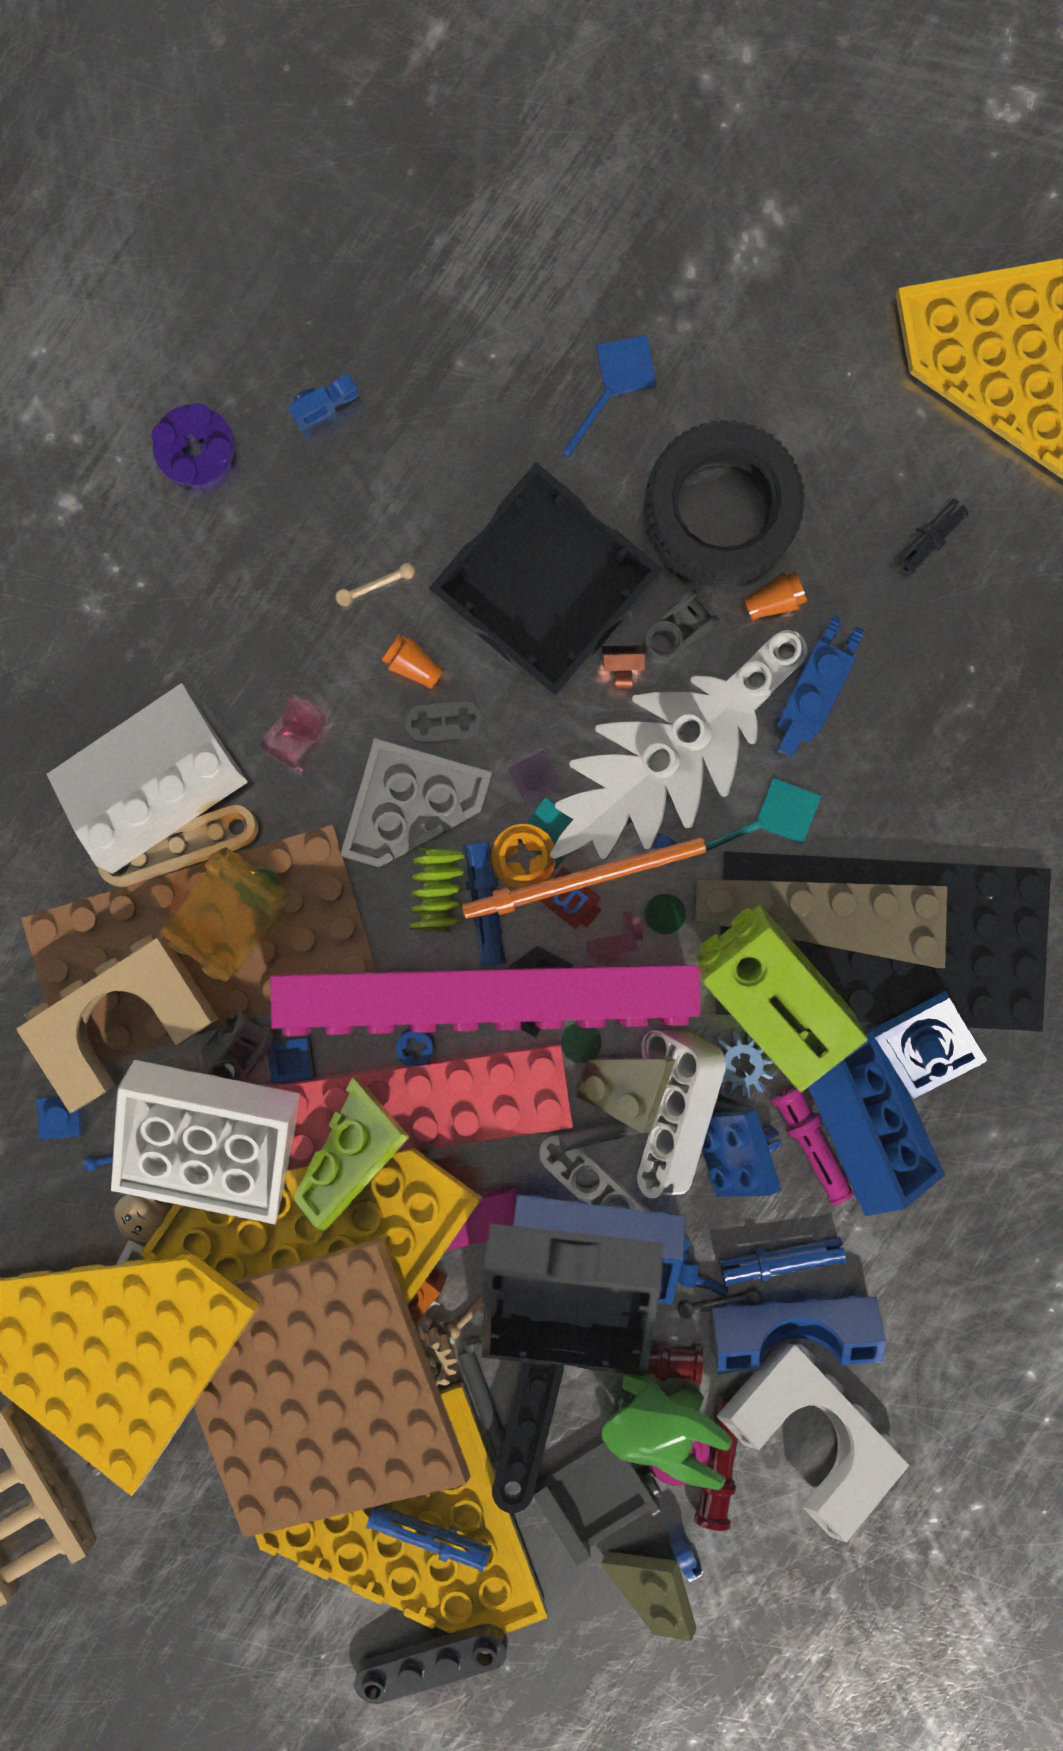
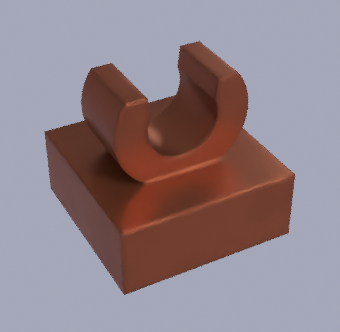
(622, 661)

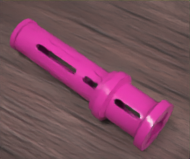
(804, 1127)

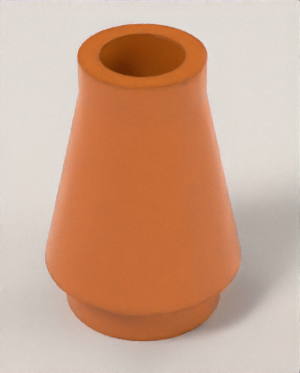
(776, 597)
(411, 661)

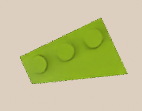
(354, 1152)

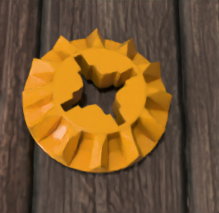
(507, 845)

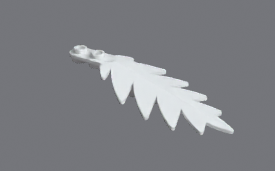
(673, 754)

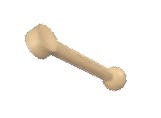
(345, 597)
(453, 1329)

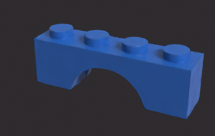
(844, 1326)

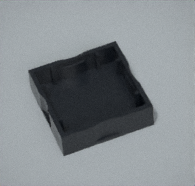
(545, 581)
(570, 1299)

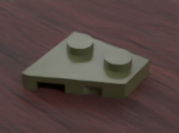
(627, 1088)
(654, 1591)

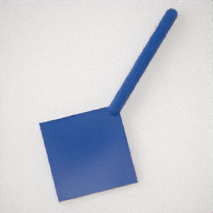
(624, 368)

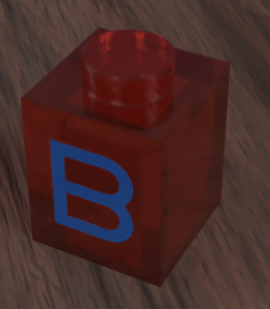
(574, 906)

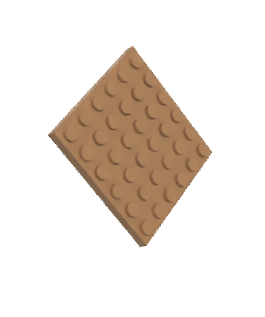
(327, 1397)

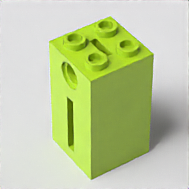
(779, 997)

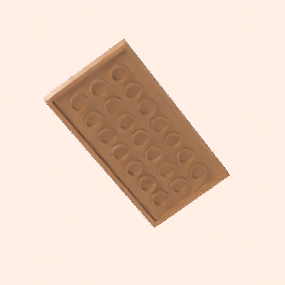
(312, 935)

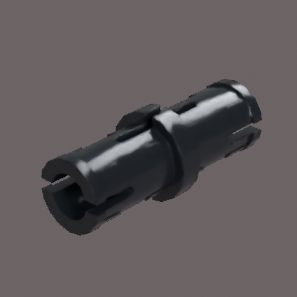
(930, 536)

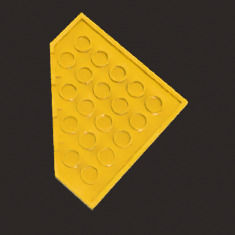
(994, 351)
(406, 1204)
(117, 1353)
(414, 1578)

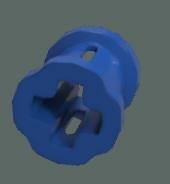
(411, 1058)

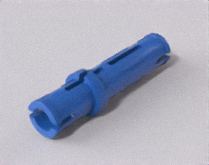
(481, 886)
(782, 1261)
(475, 1553)

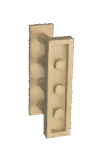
(49, 1502)

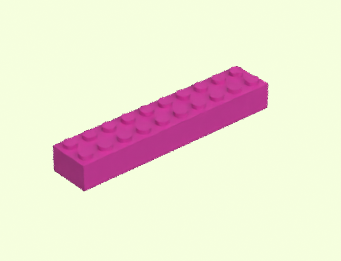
(485, 996)

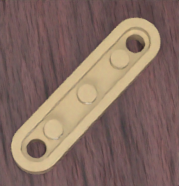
(189, 845)

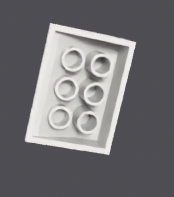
(145, 780)
(203, 1141)

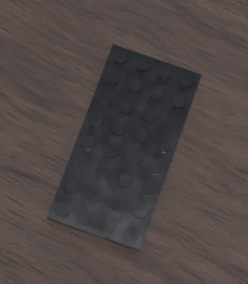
(992, 938)

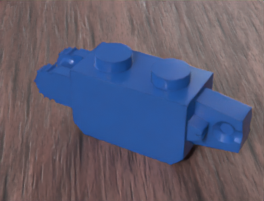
(816, 688)

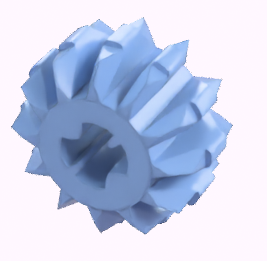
(752, 1055)

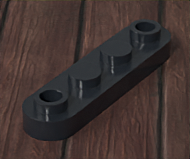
(526, 1435)
(431, 1664)

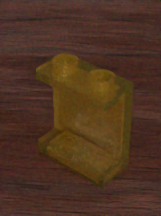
(225, 915)

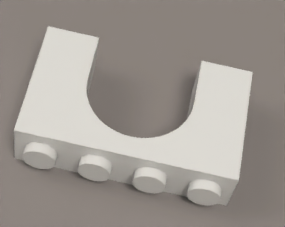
(865, 1460)

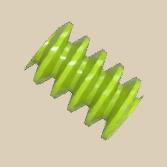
(437, 890)

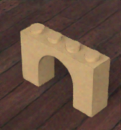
(60, 1035)

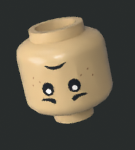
(140, 1216)

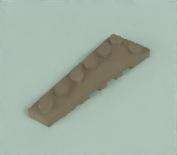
(862, 918)

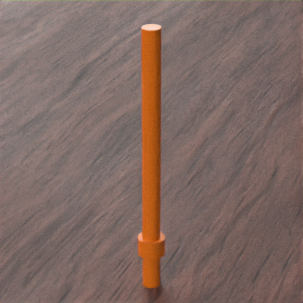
(504, 901)

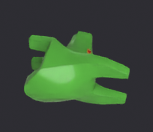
(663, 1430)

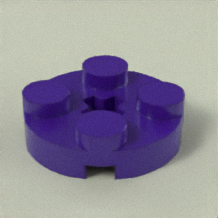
(171, 438)

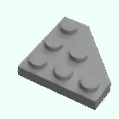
(409, 801)

